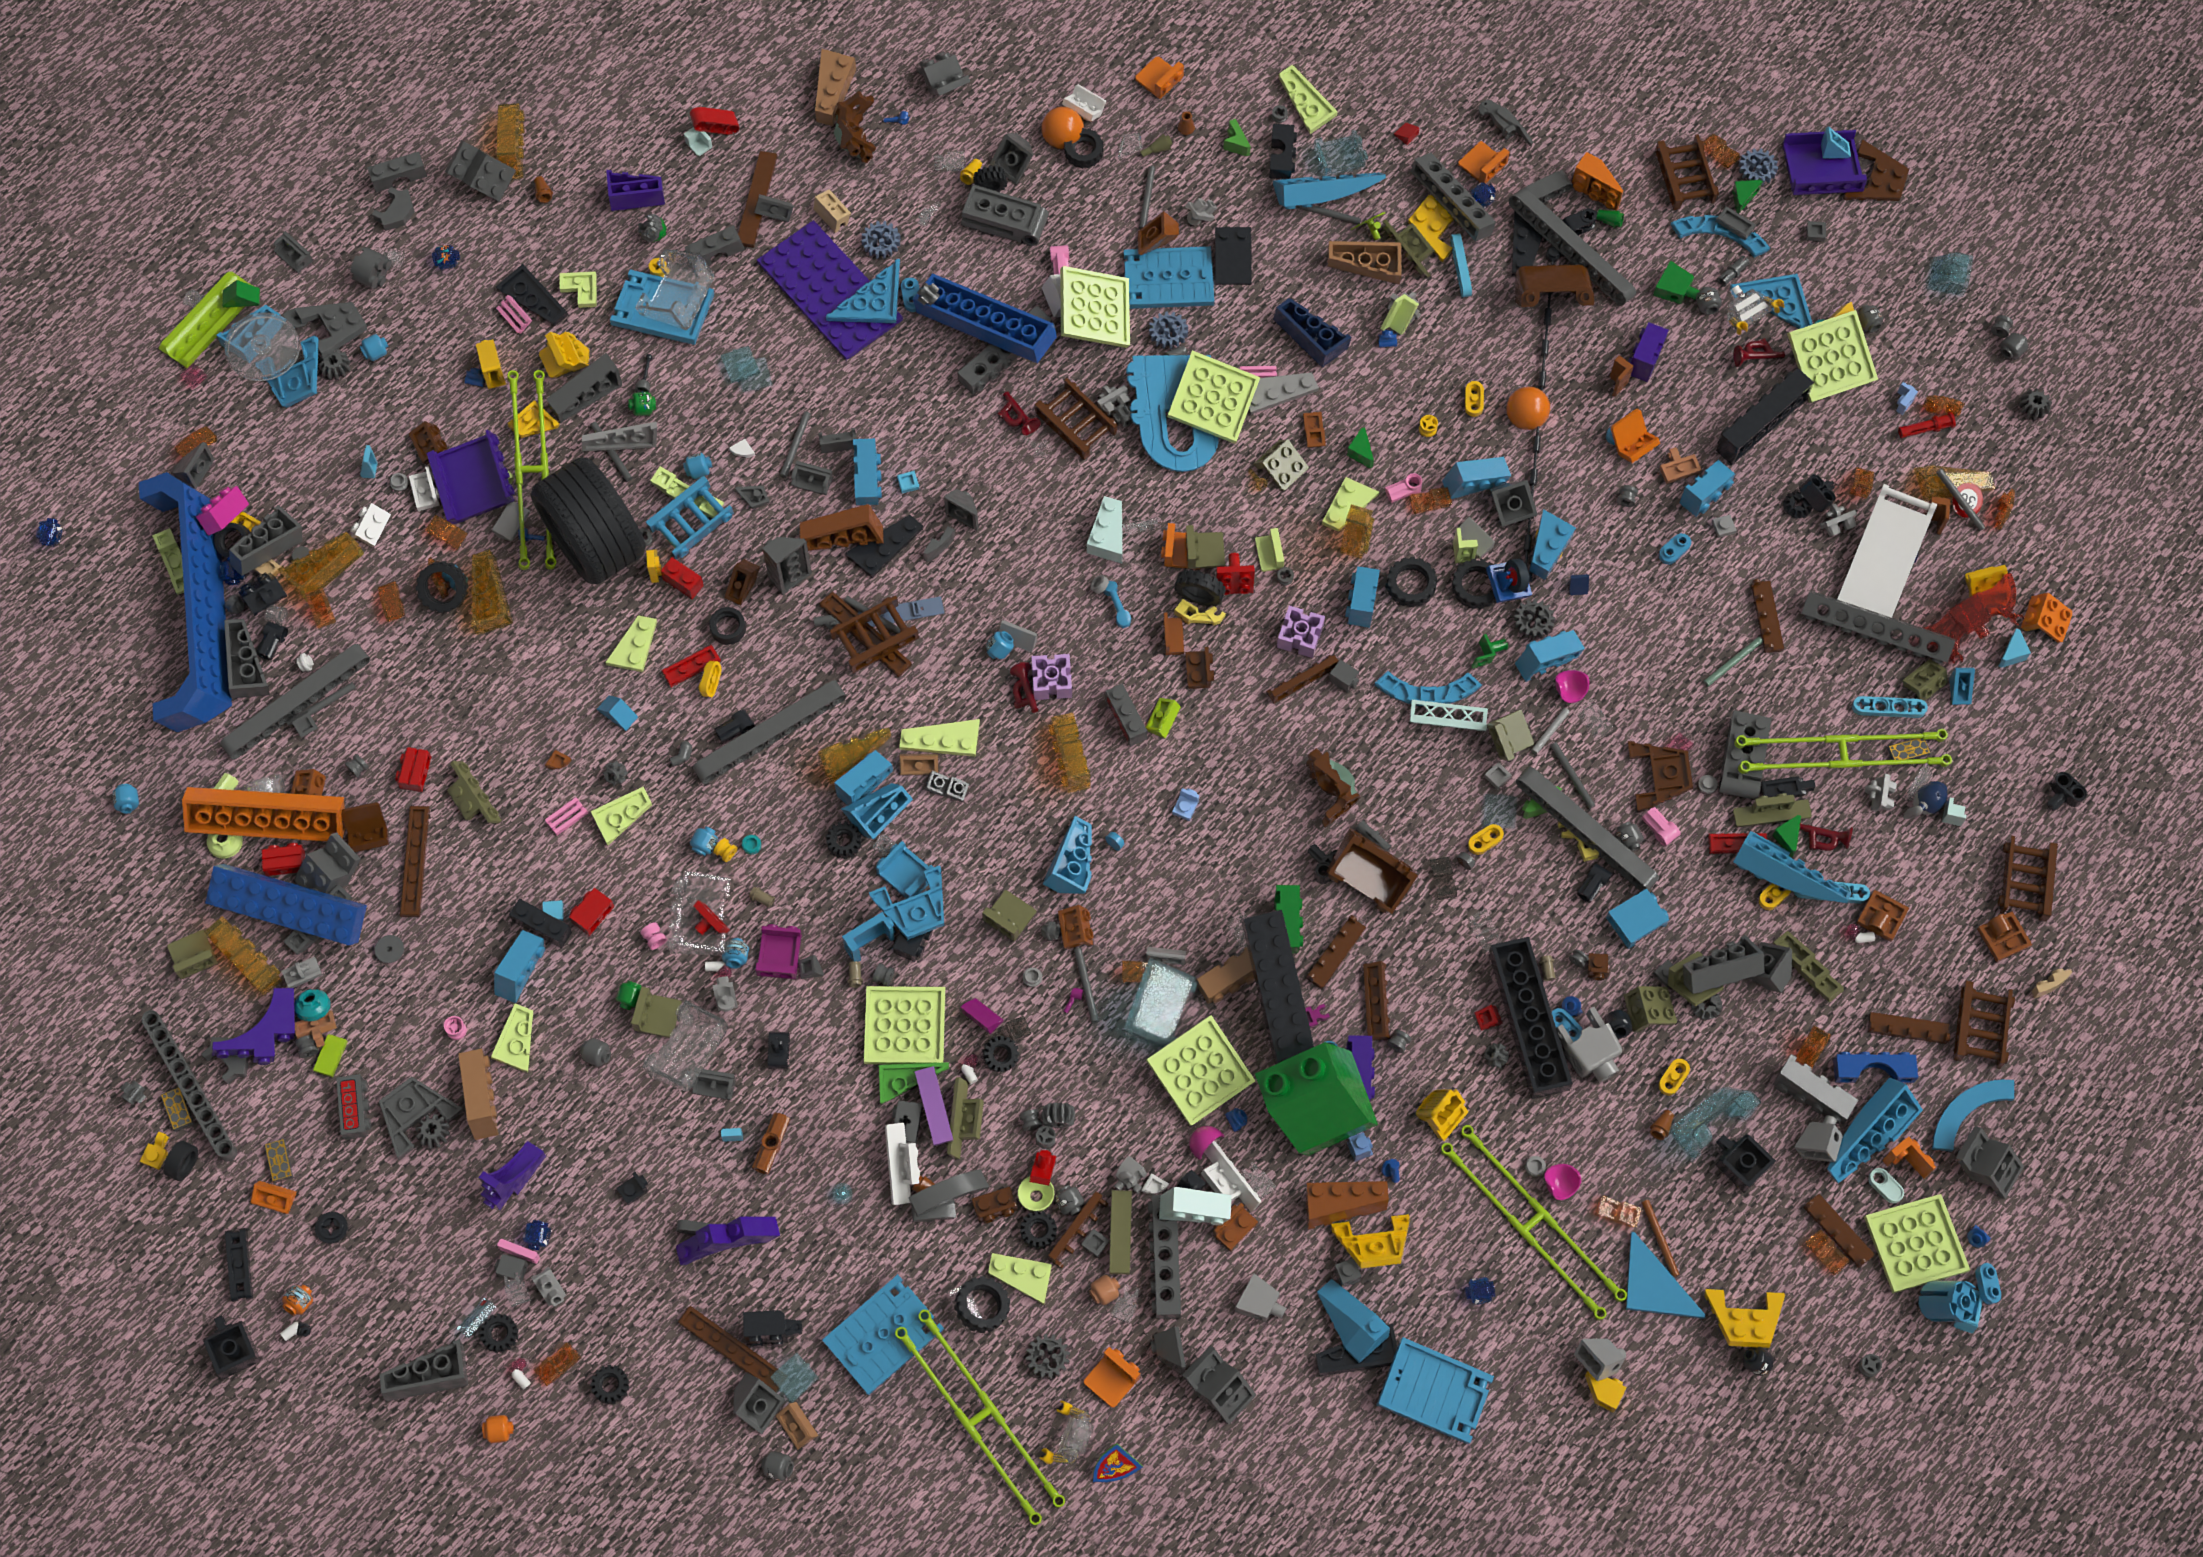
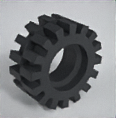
(991, 178)
(841, 829)
(1011, 1058)
(1038, 1242)
(493, 1322)
(601, 1375)

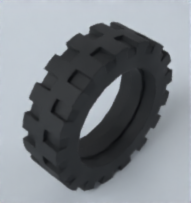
(1199, 588)
(424, 593)
(1466, 598)
(1411, 599)
(990, 1286)

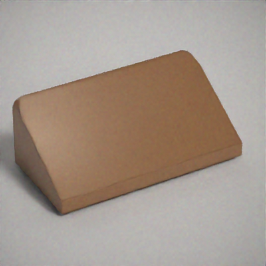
(918, 764)
(796, 1425)

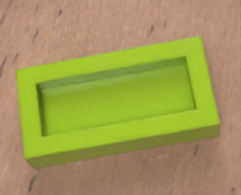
(330, 1055)

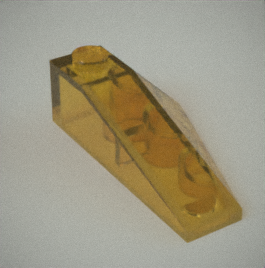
(1931, 484)
(840, 758)

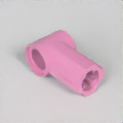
(1059, 257)
(1403, 489)
(1663, 830)

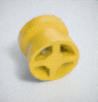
(653, 265)
(1428, 421)
(725, 850)

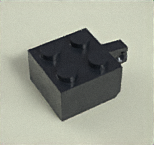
(262, 593)
(1743, 1161)
(769, 1328)
(231, 1348)

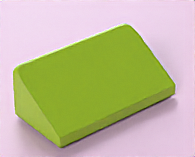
(1163, 717)

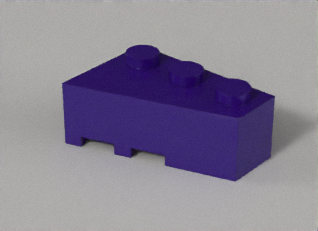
(633, 191)
(1647, 351)
(1363, 1055)

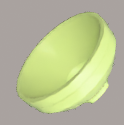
(225, 849)
(1025, 1190)

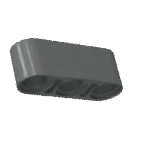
(1550, 186)

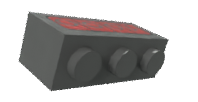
(1126, 714)
(353, 1106)

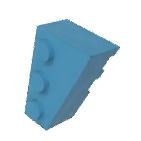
(1707, 488)
(1549, 652)

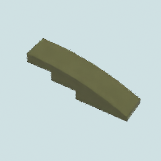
(1809, 968)
(1120, 1232)

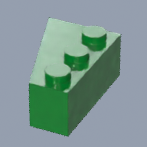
(1288, 900)

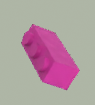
(222, 509)

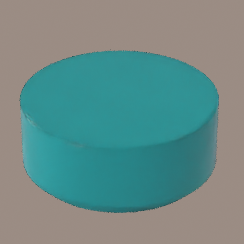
(751, 844)

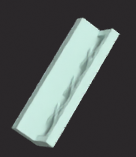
(1462, 724)

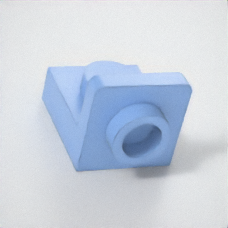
(1908, 396)
(1186, 804)

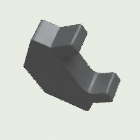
(398, 212)
(236, 1066)

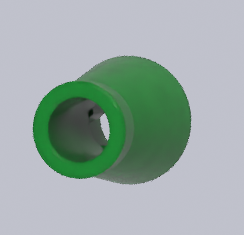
(1611, 217)

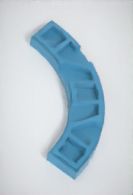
(1707, 224)
(1446, 694)
(1966, 1103)

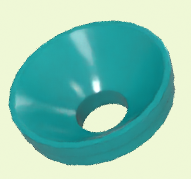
(312, 1010)

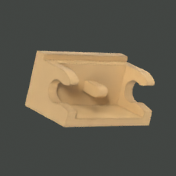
(831, 210)

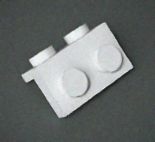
(1085, 103)
(424, 490)
(370, 524)

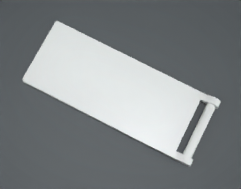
(1885, 555)

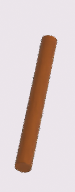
(1660, 1238)

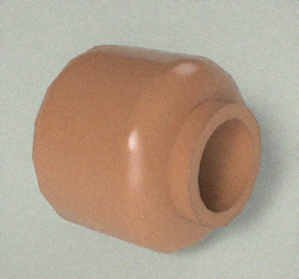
(1104, 1290)

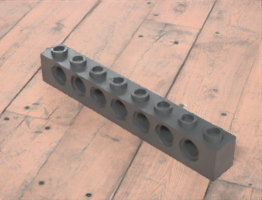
(1815, 599)

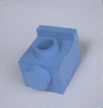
(1360, 1146)

